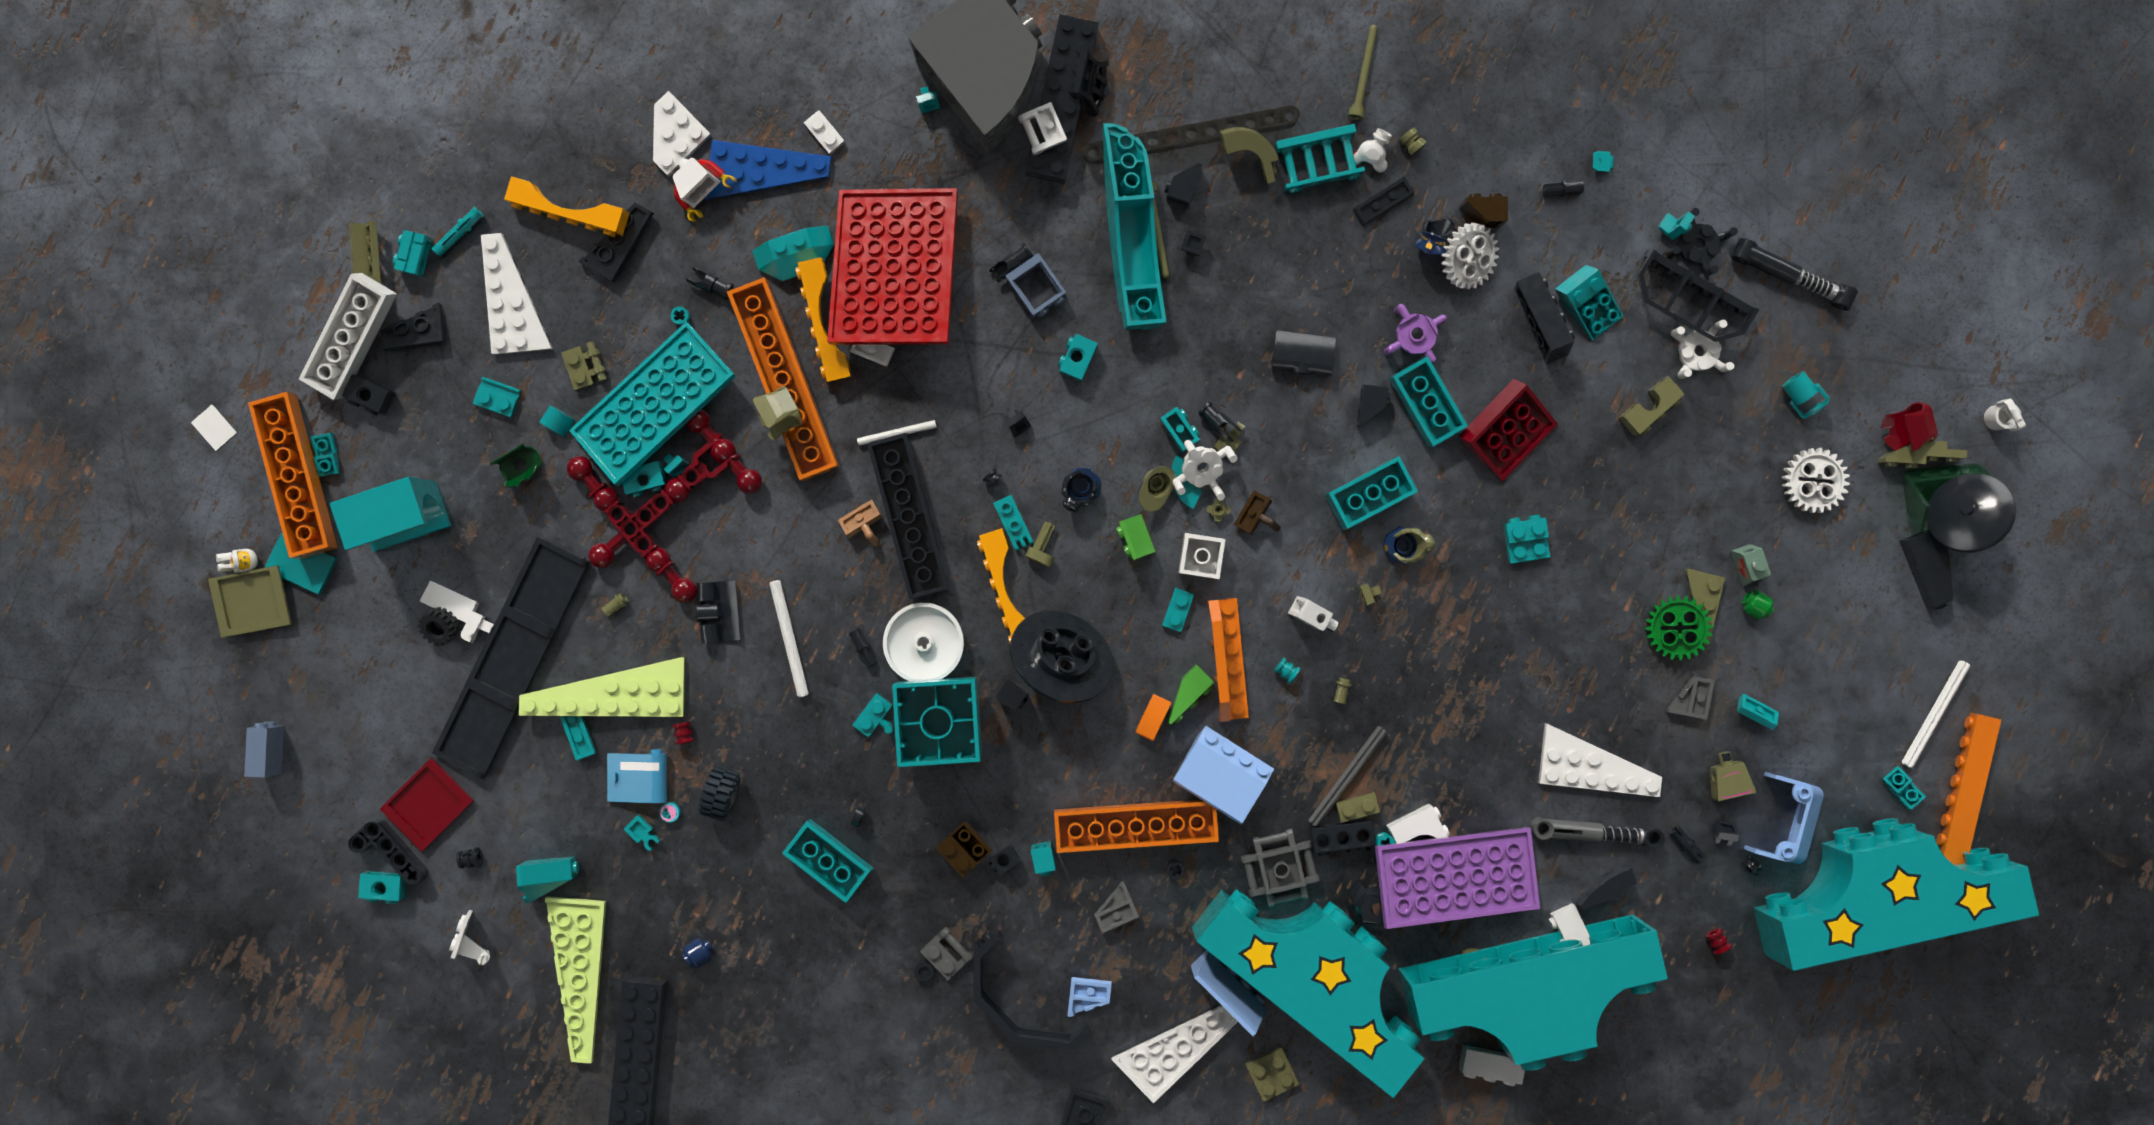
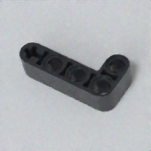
(392, 855)

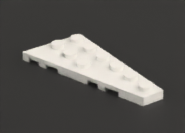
(511, 311)
(1165, 1058)

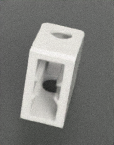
(1308, 611)

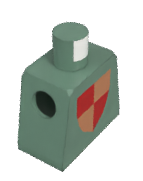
(1750, 565)

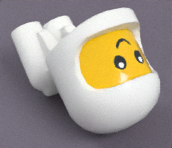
(237, 561)

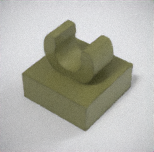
(1367, 593)

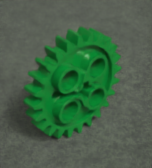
(1679, 645)

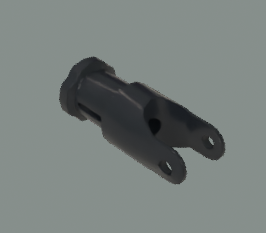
(1012, 261)
(712, 284)
(1217, 419)

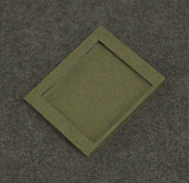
(250, 601)

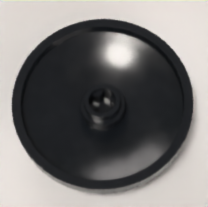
(1971, 513)

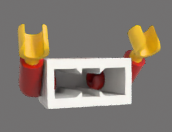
(695, 182)

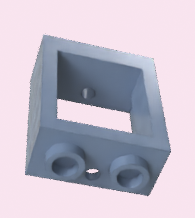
(1026, 268)

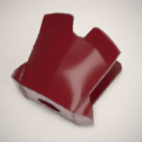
(1912, 425)

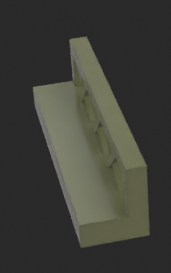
(365, 249)

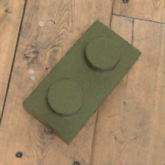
(1357, 807)

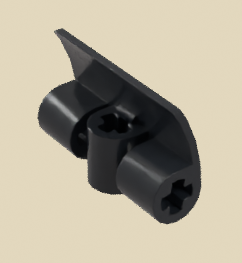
(1303, 353)
(718, 611)

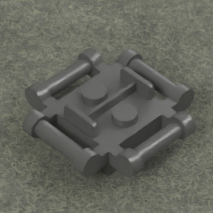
(1280, 868)

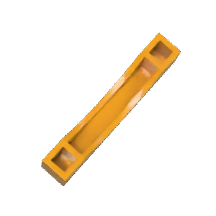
(603, 217)
(814, 278)
(996, 549)

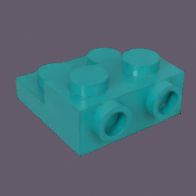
(1526, 539)

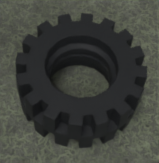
(432, 633)

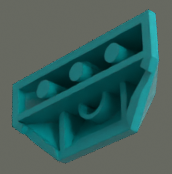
(781, 255)

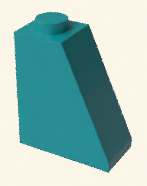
(544, 875)

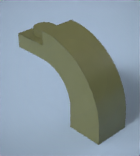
(1247, 139)

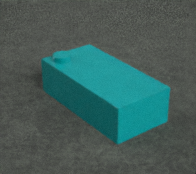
(1428, 402)
(1371, 493)
(828, 860)

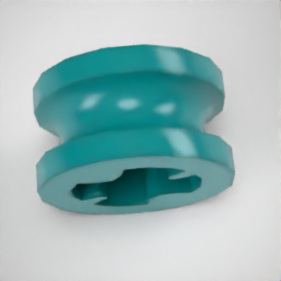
(680, 309)

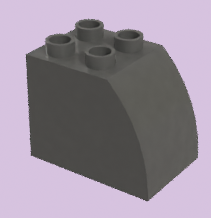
(981, 64)

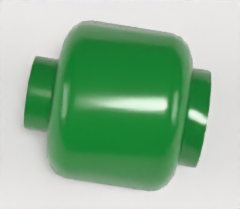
(1757, 604)

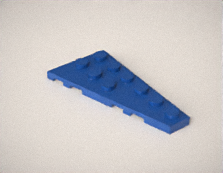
(764, 167)

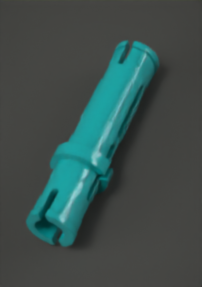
(464, 224)

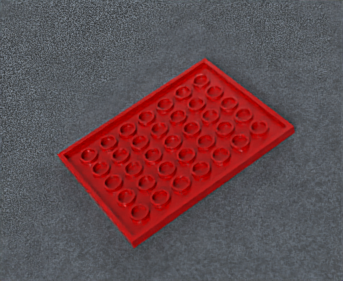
(893, 267)

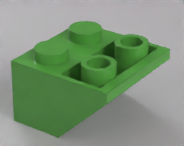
(1136, 537)

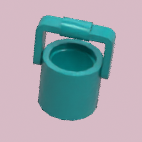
(1800, 389)

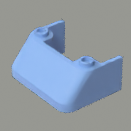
(1803, 826)

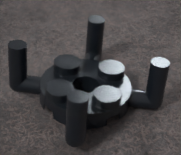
(1711, 244)

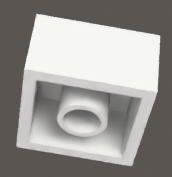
(1201, 556)

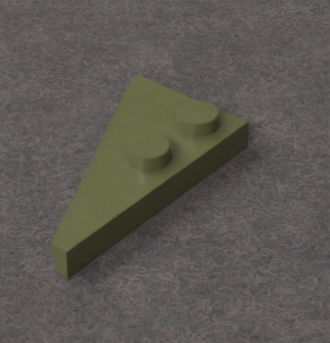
(1706, 590)

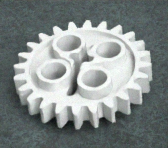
(1470, 255)
(1814, 498)

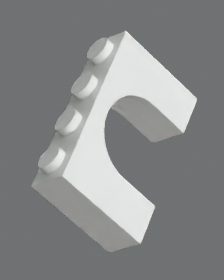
(1419, 822)

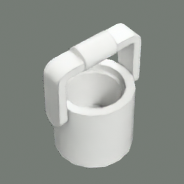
(2004, 416)

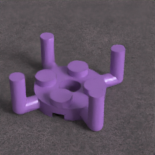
(1404, 333)

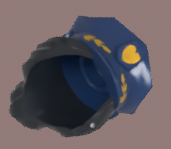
(1435, 236)
(1080, 488)

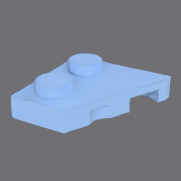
(1087, 994)

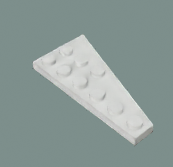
(1582, 765)

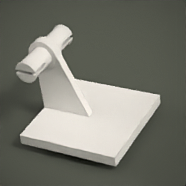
(465, 946)

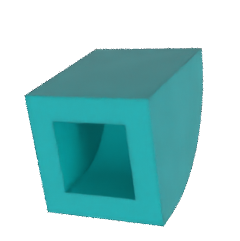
(557, 421)

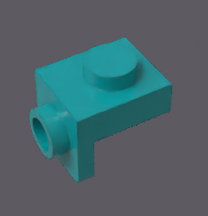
(1674, 227)

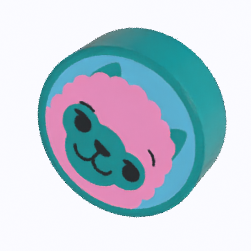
(670, 812)

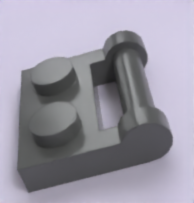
(942, 958)

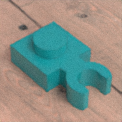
(639, 830)

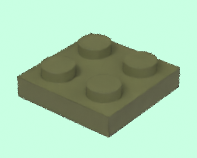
(1272, 1074)

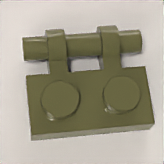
(578, 368)

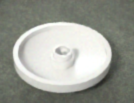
(923, 642)

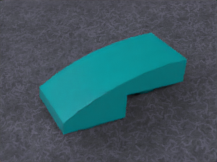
(326, 454)
(1903, 788)

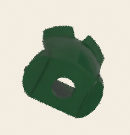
(508, 468)

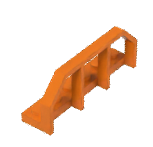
(1228, 659)

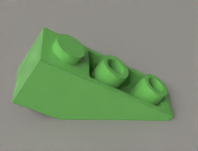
(1191, 687)

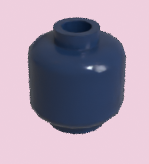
(697, 953)

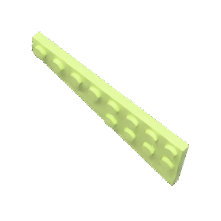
(578, 947)

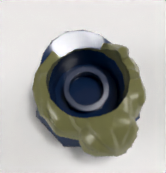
(1407, 545)

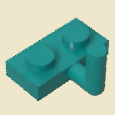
(873, 715)

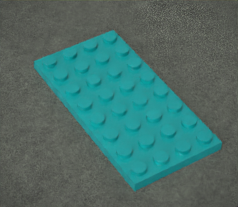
(652, 403)

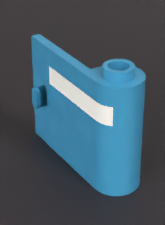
(637, 777)

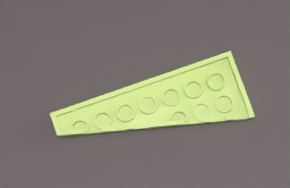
(640, 691)

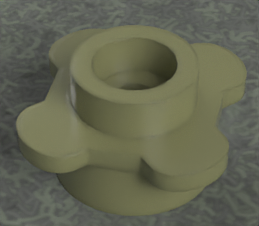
(1213, 510)

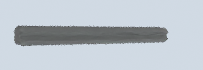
(1347, 776)

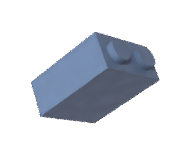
(264, 750)

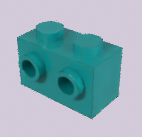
(1178, 428)

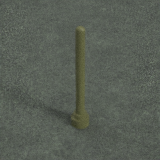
(1357, 110)
(1159, 240)

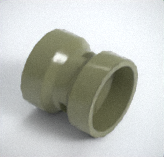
(1412, 141)

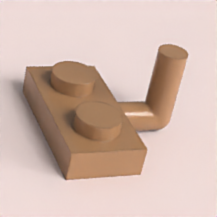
(860, 520)

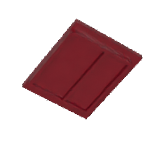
(426, 804)

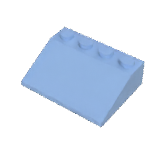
(1223, 774)
(1229, 991)

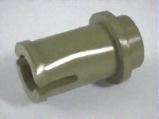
(615, 604)
(1342, 690)

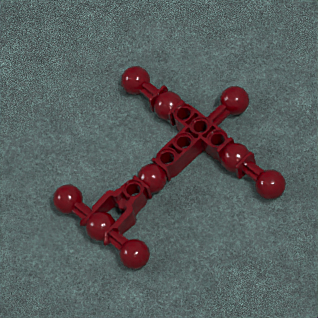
(675, 492)

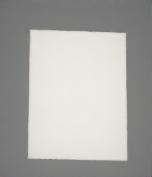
(213, 427)

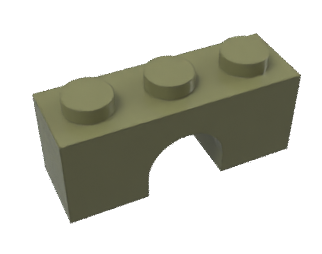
(1665, 395)

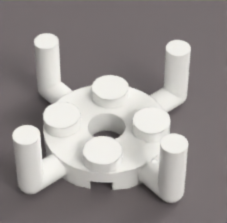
(1710, 355)
(1209, 473)

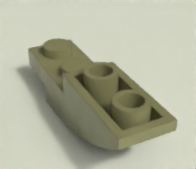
(1928, 452)

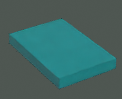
(307, 572)

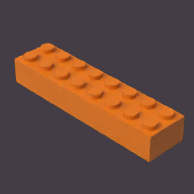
(292, 475)
(1135, 825)

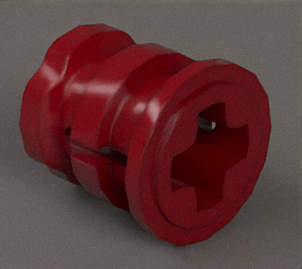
(683, 733)
(1718, 941)

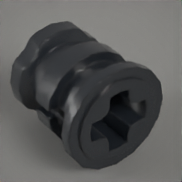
(469, 858)

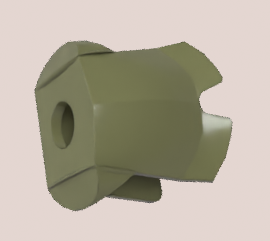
(778, 412)

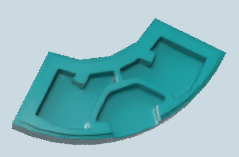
(1191, 493)

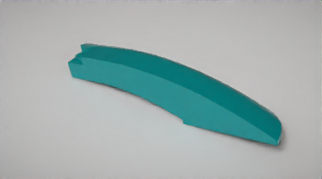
(1132, 229)

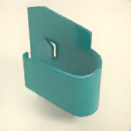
(1603, 161)

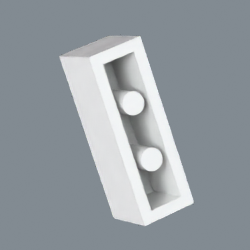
(1569, 924)
(1490, 1065)

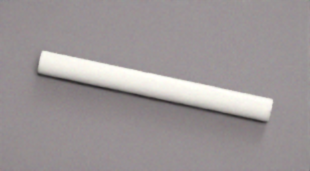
(909, 430)

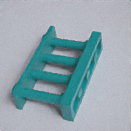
(1325, 139)

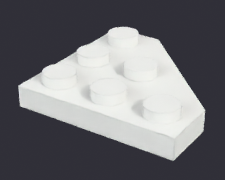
(675, 133)

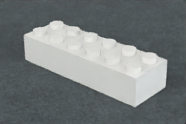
(347, 335)

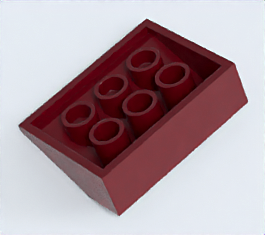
(1508, 429)

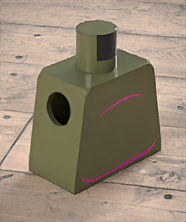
(1730, 778)

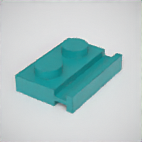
(497, 397)

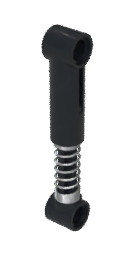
(1749, 253)

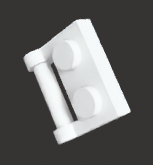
(1048, 124)

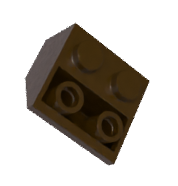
(1488, 211)
(963, 849)

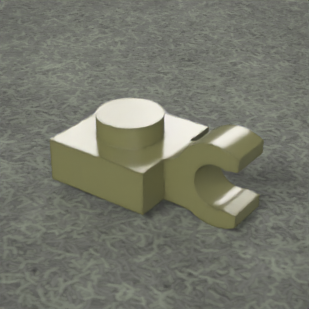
(1223, 442)

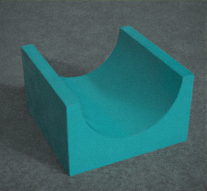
(390, 514)

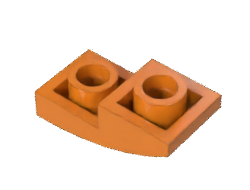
(1153, 717)

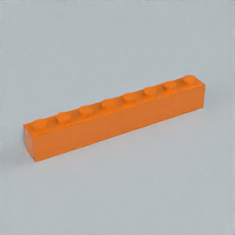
(1968, 786)

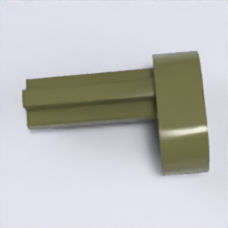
(1036, 552)

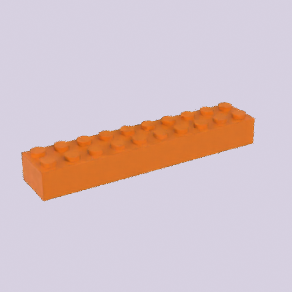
(779, 367)

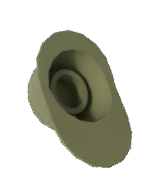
(1156, 488)

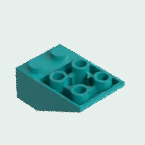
(1589, 301)

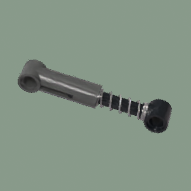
(1595, 832)

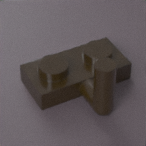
(1254, 512)

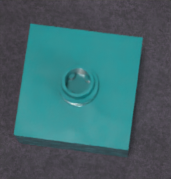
(937, 721)

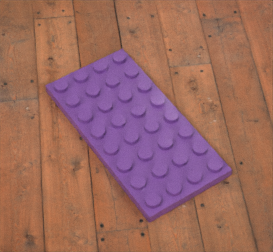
(1457, 877)

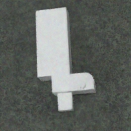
(460, 606)

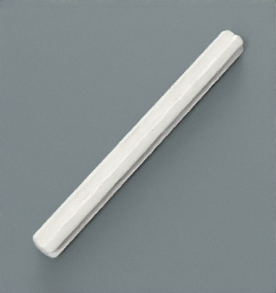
(789, 639)
(1936, 714)

